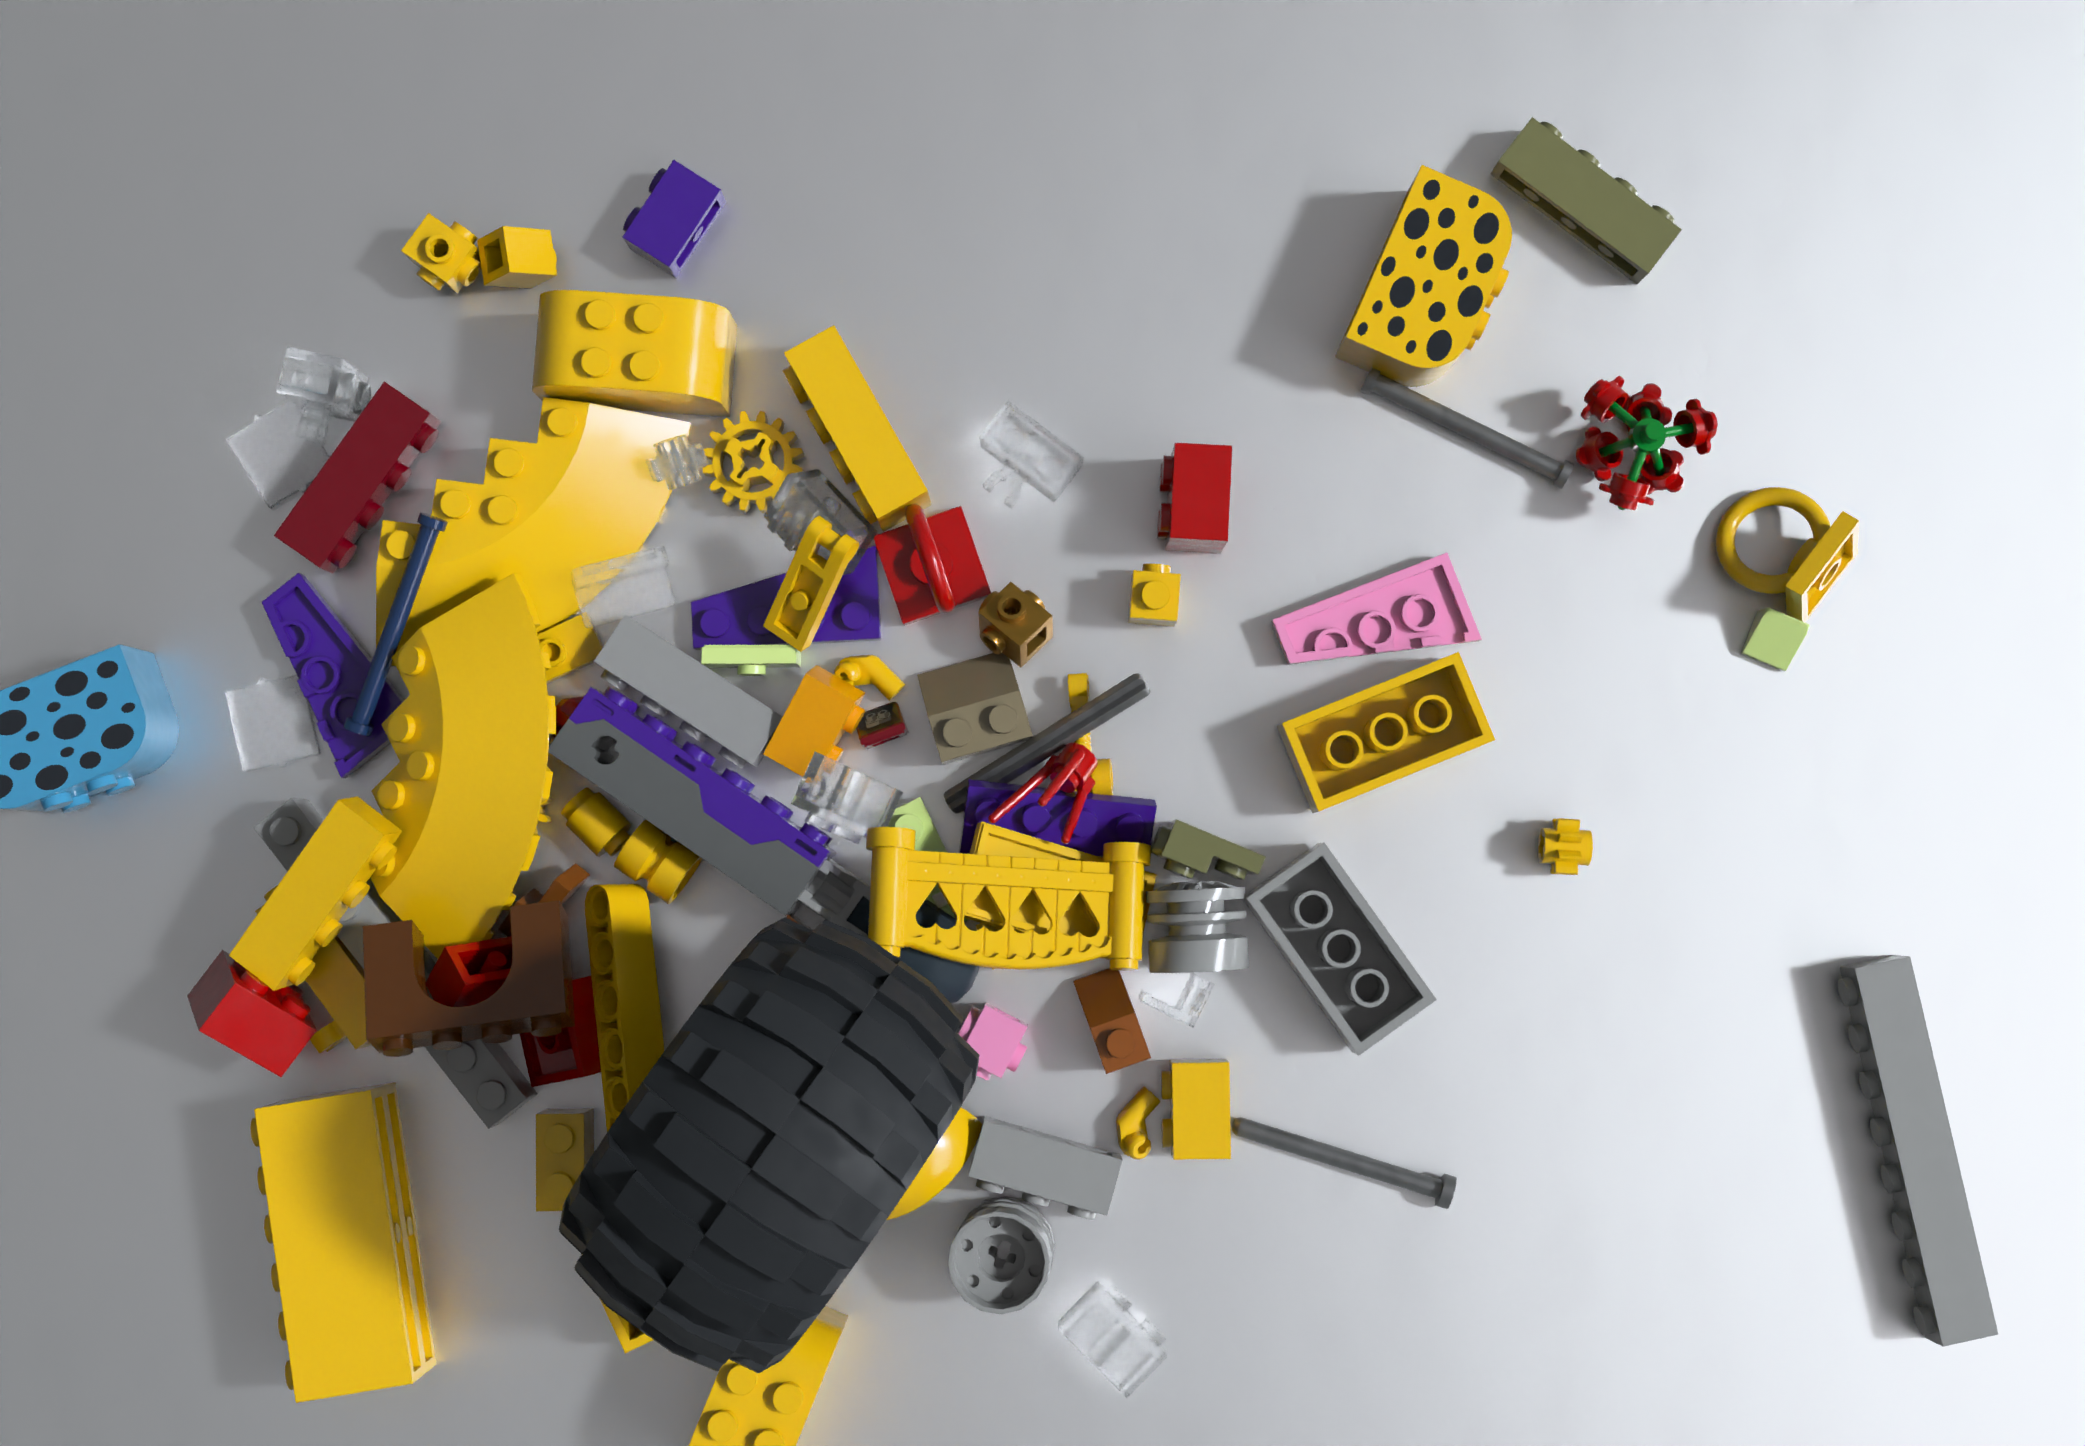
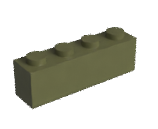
(1586, 200)

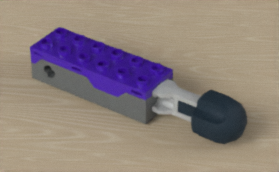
(726, 822)

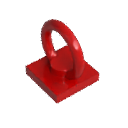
(931, 564)

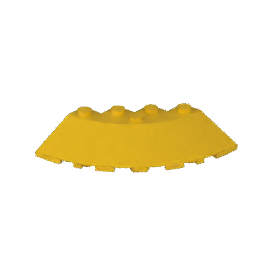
(539, 513)
(468, 765)

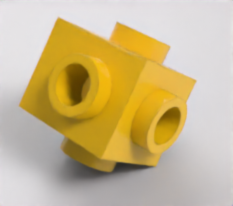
(444, 254)

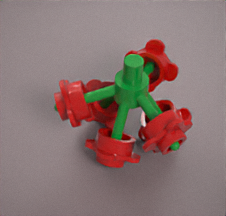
(1645, 420)

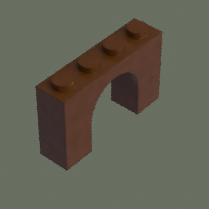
(532, 998)

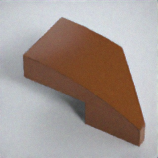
(561, 889)

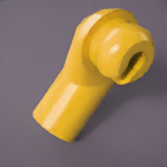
(869, 670)
(1132, 1125)

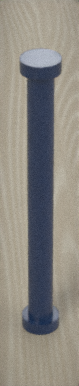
(395, 624)

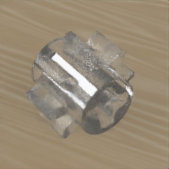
(677, 462)

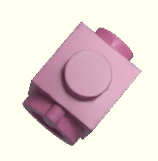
(995, 1038)

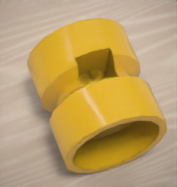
(658, 860)

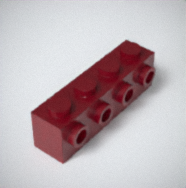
(359, 479)

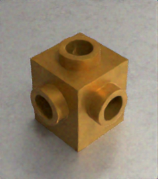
(1014, 623)

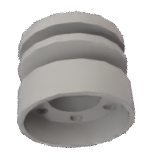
(1197, 929)
(994, 1282)

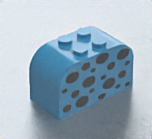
(84, 731)

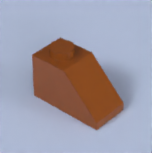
(1112, 1019)

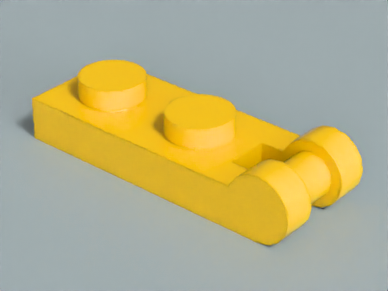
(810, 584)

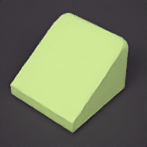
(1774, 638)

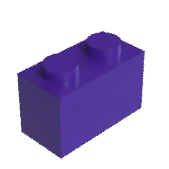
(673, 217)

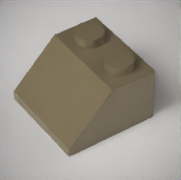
(974, 707)

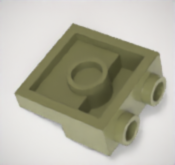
(1192, 851)

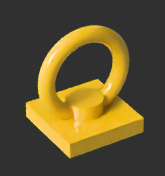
(1814, 566)

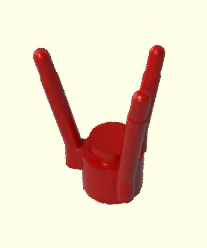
(1067, 772)

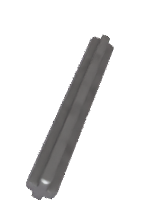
(1054, 737)

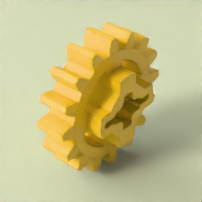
(764, 443)

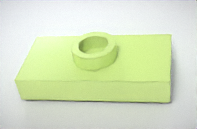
(750, 659)

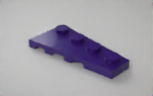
(740, 613)
(329, 670)
(1100, 822)

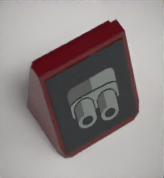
(881, 725)

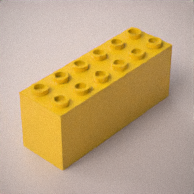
(343, 1242)

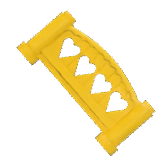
(1109, 889)

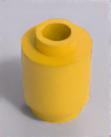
(596, 822)

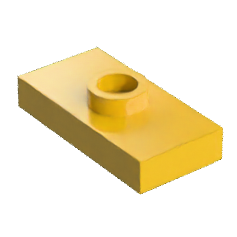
(569, 647)

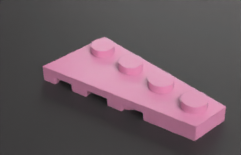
(1391, 614)

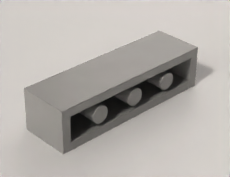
(689, 691)

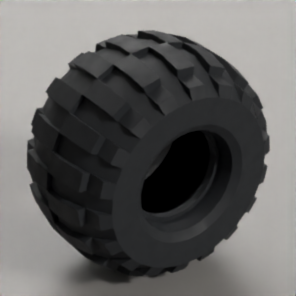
(768, 1145)

